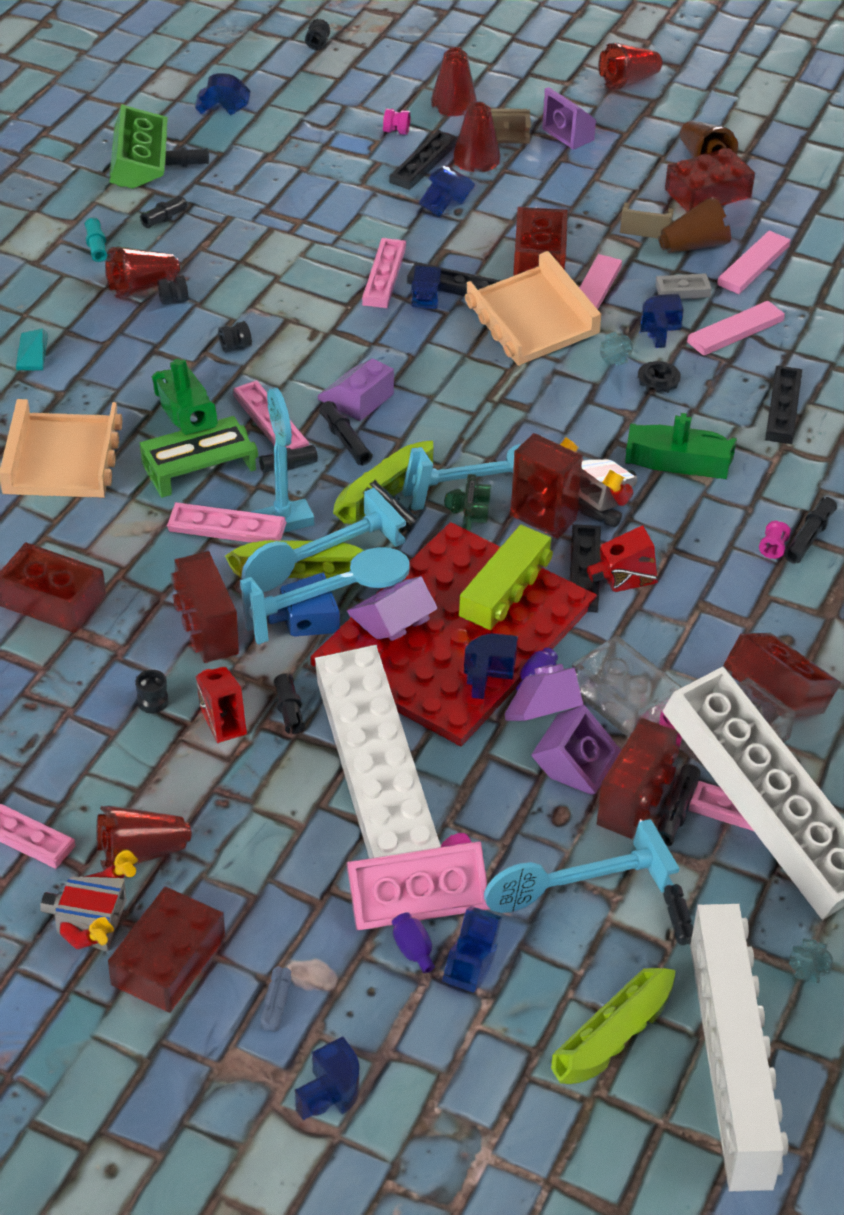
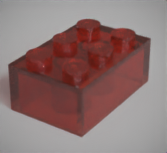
(707, 176)
(539, 232)
(546, 485)
(51, 587)
(205, 607)
(782, 673)
(637, 778)
(166, 949)

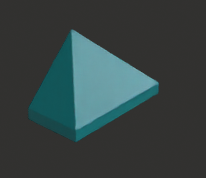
(32, 350)

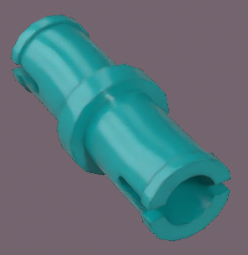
(95, 239)

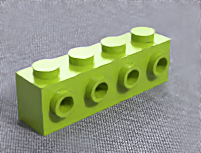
(505, 577)

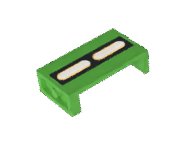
(182, 453)

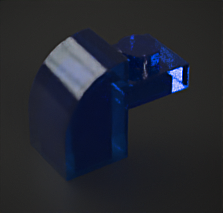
(226, 91)
(445, 186)
(426, 287)
(661, 315)
(489, 657)
(475, 950)
(336, 1082)

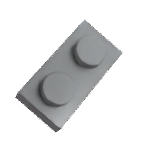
(687, 286)

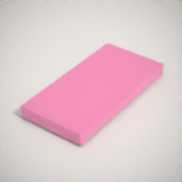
(417, 882)

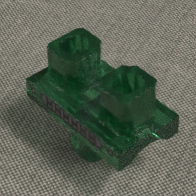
(470, 502)

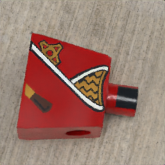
(626, 561)
(221, 690)

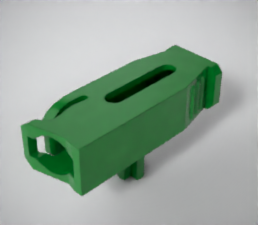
(183, 396)
(680, 449)

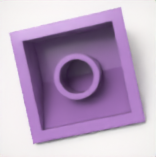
(567, 120)
(361, 389)
(395, 609)
(545, 693)
(576, 750)

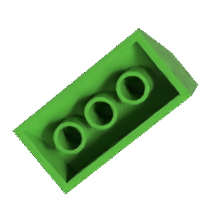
(138, 147)

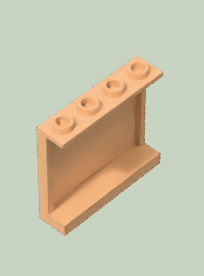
(535, 311)
(59, 453)

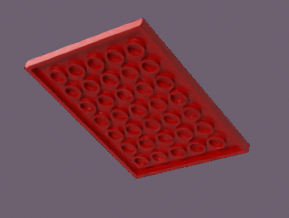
(428, 660)

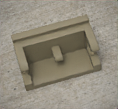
(512, 125)
(644, 223)

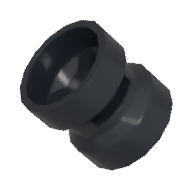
(317, 34)
(170, 290)
(234, 336)
(151, 691)

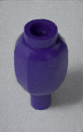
(538, 659)
(413, 940)

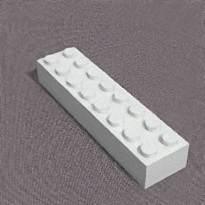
(374, 753)
(764, 785)
(737, 1049)

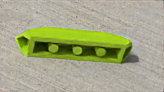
(389, 474)
(330, 561)
(605, 1033)

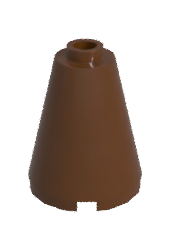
(706, 138)
(697, 229)

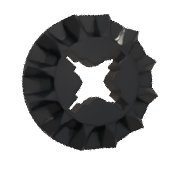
(666, 376)

